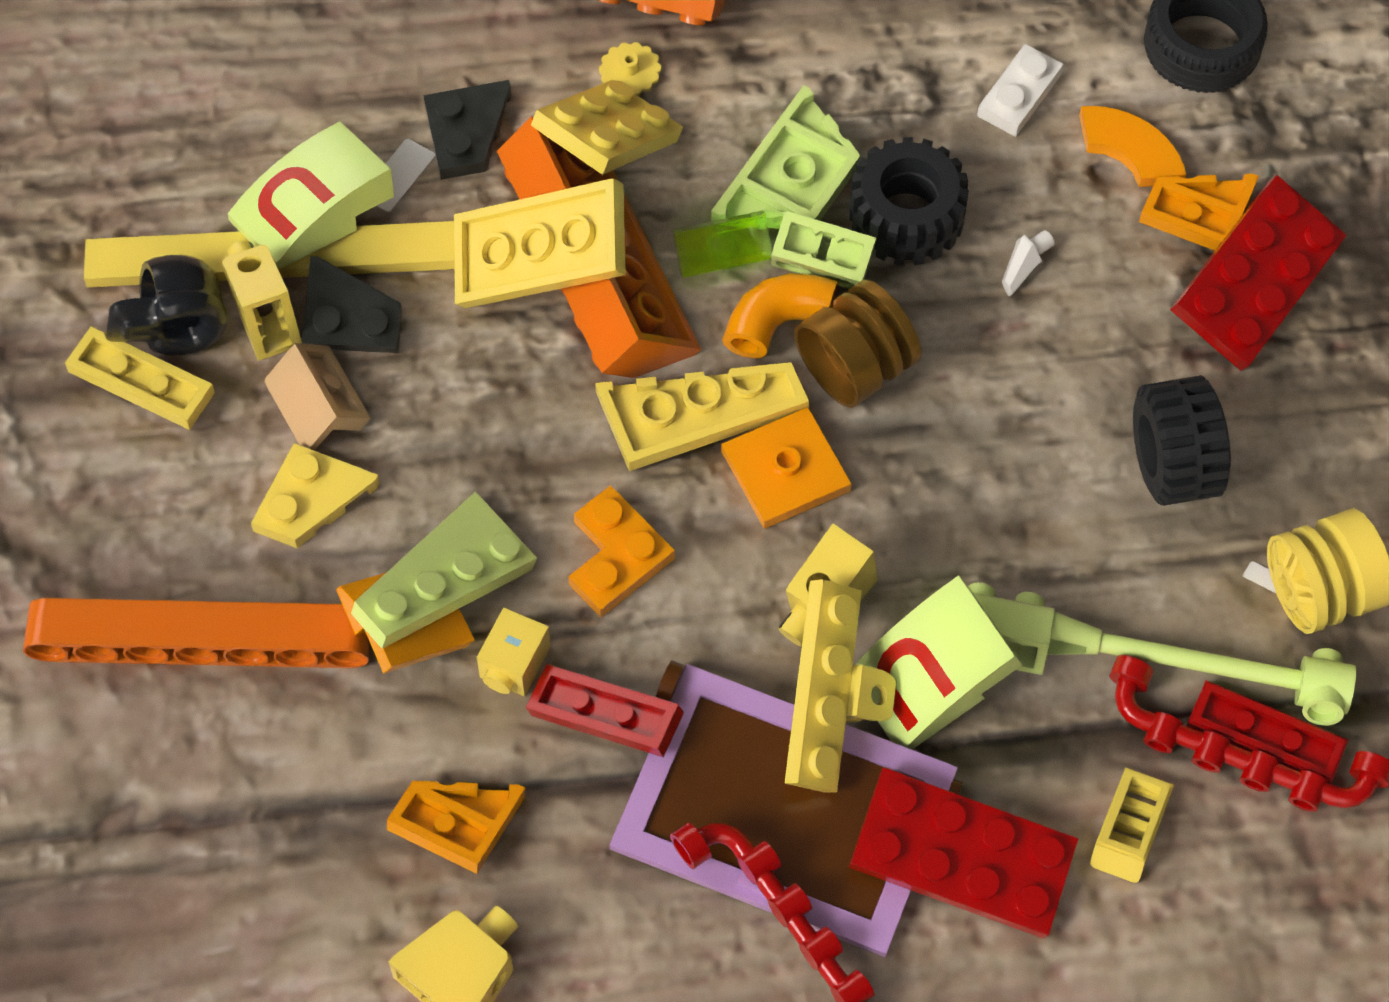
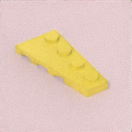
(683, 414)

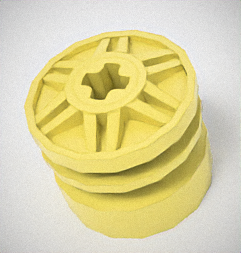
(1329, 570)

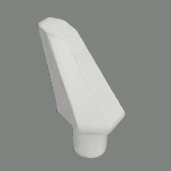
(1025, 258)

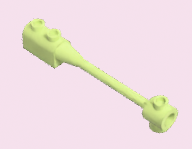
(1034, 631)

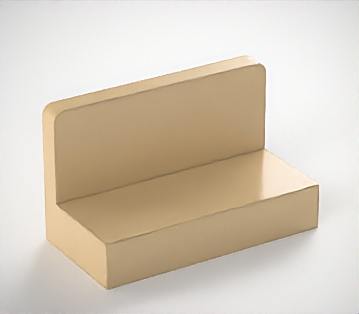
(315, 394)

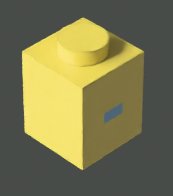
(513, 653)

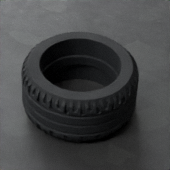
(1199, 67)

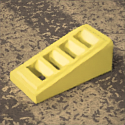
(1120, 853)

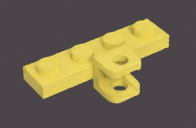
(831, 688)

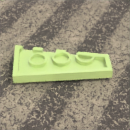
(446, 570)

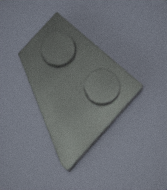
(465, 126)
(348, 312)

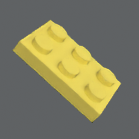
(607, 126)

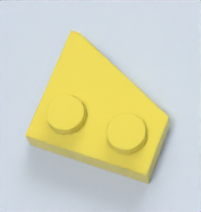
(309, 494)

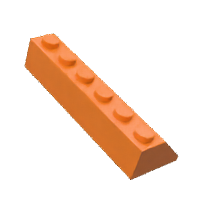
(626, 319)

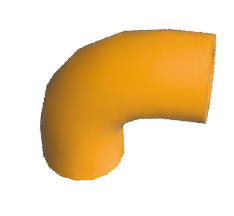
(772, 304)

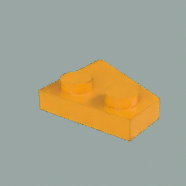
(1197, 207)
(455, 819)

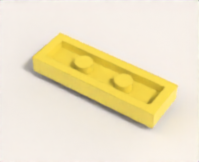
(140, 378)

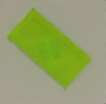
(722, 244)

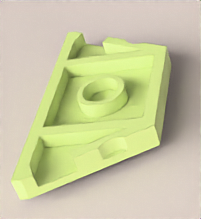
(794, 168)

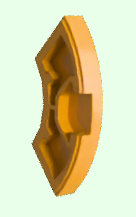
(1131, 142)

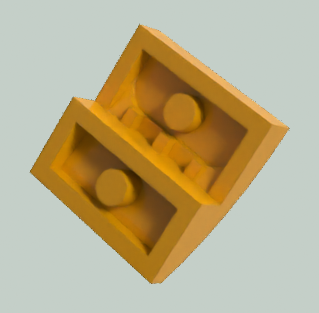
(433, 640)

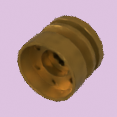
(857, 343)

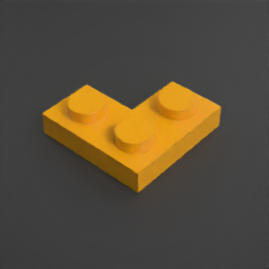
(628, 553)

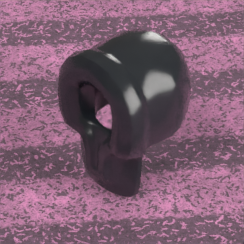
(176, 310)

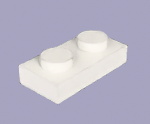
(1020, 90)

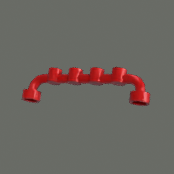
(1258, 768)
(786, 904)

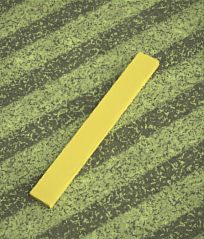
(365, 251)

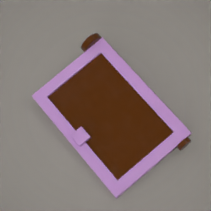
(732, 770)

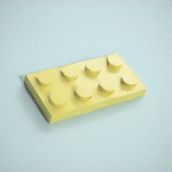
(539, 244)

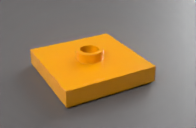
(786, 467)

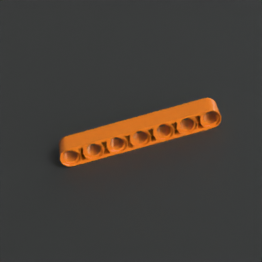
(193, 633)

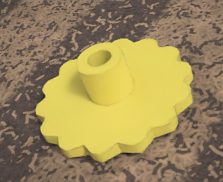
(632, 66)

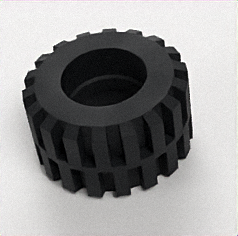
(910, 170)
(1181, 440)

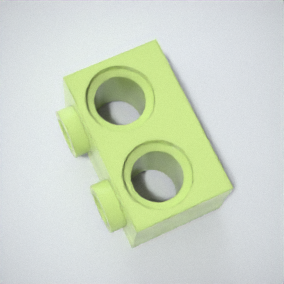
(822, 250)

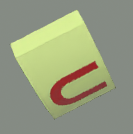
(312, 195)
(940, 662)

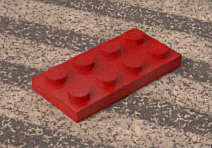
(1258, 273)
(963, 853)

